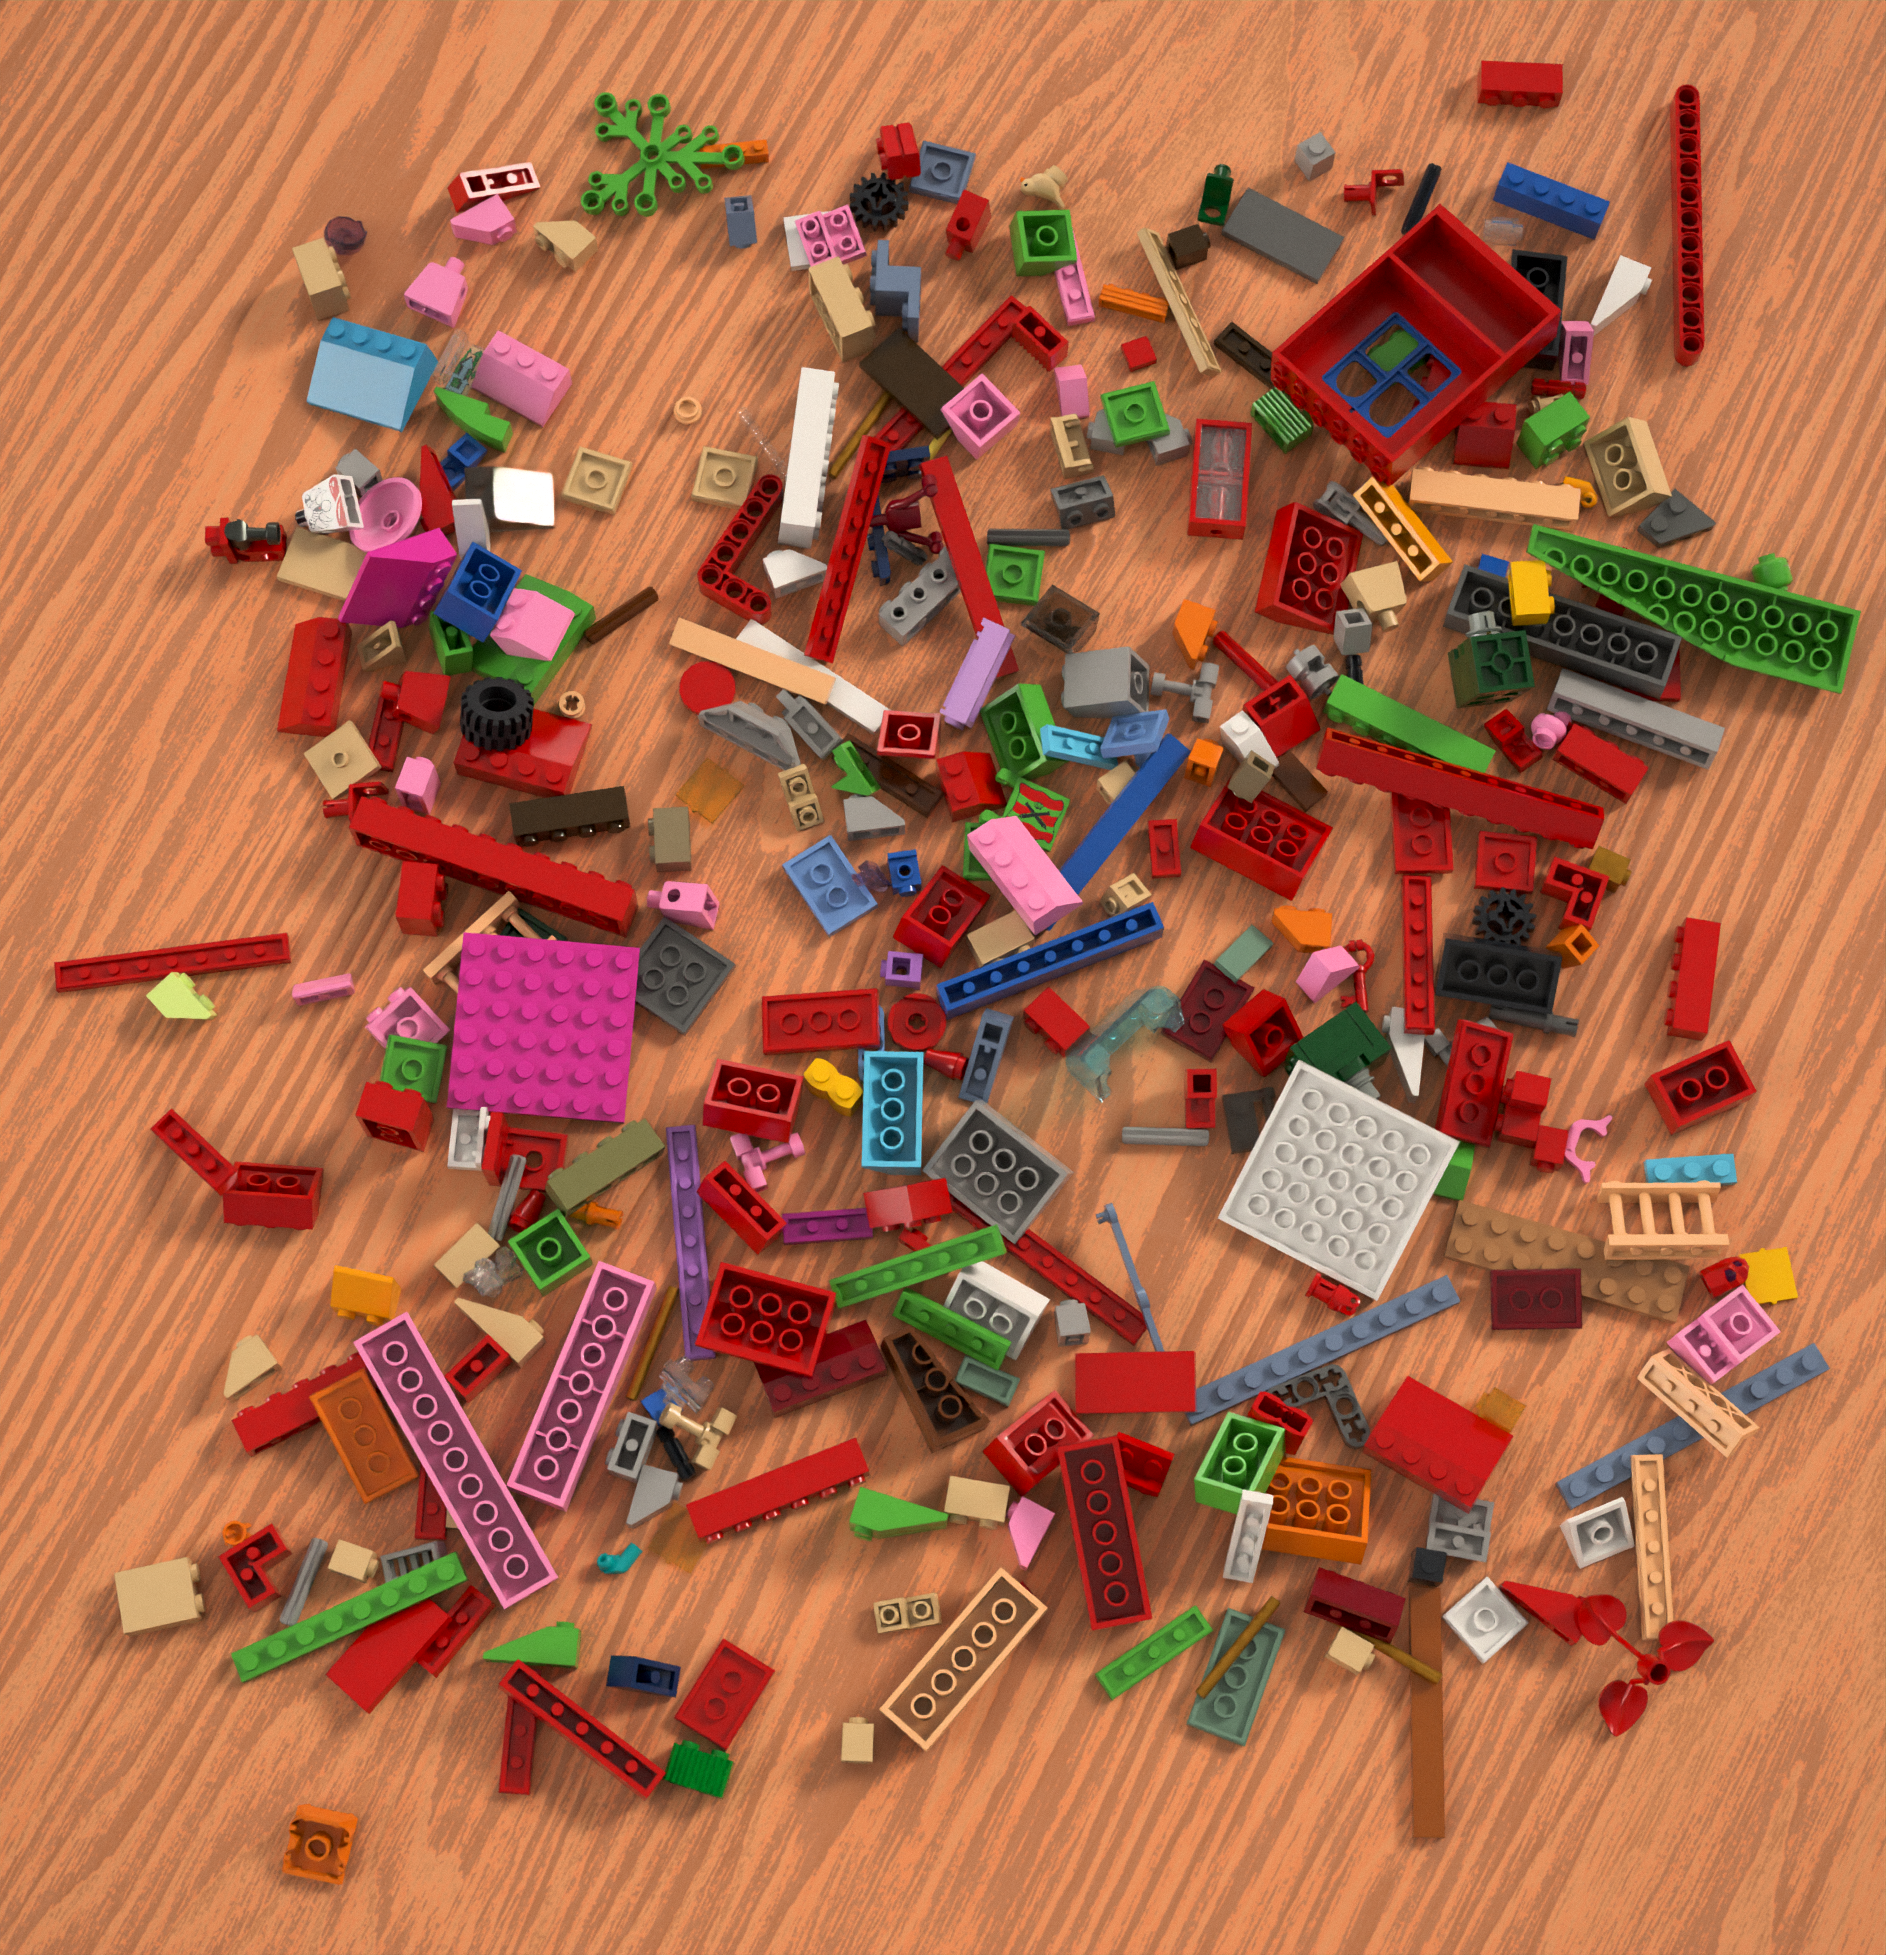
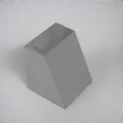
(1105, 683)

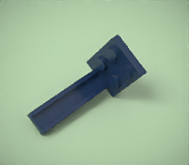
(899, 464)

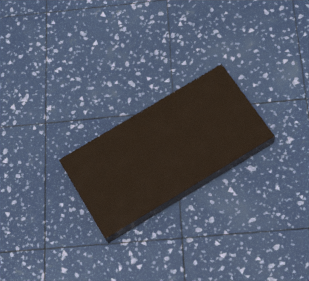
(912, 380)

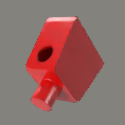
(967, 224)
(418, 699)

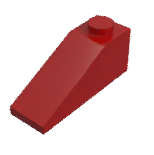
(477, 186)
(435, 494)
(1551, 1608)

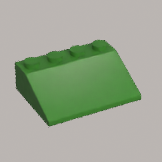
(535, 674)

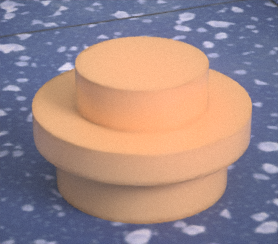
(687, 410)

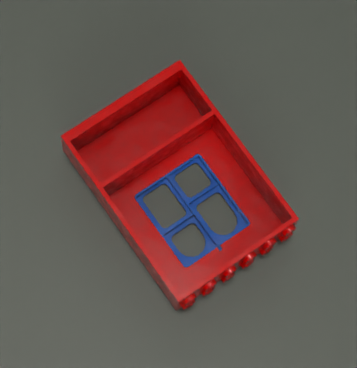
(1458, 307)

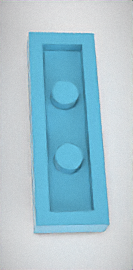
(1075, 747)
(1692, 1169)

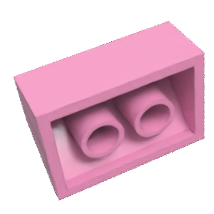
(521, 379)

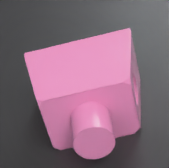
(439, 292)
(686, 903)

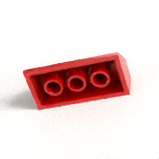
(315, 677)

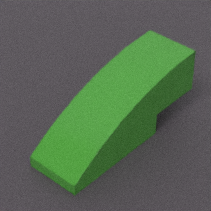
(475, 419)

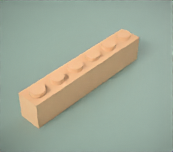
(1493, 498)

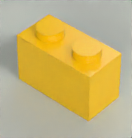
(1529, 592)

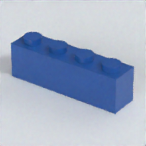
(1551, 200)

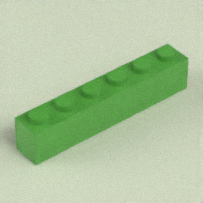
(1402, 727)

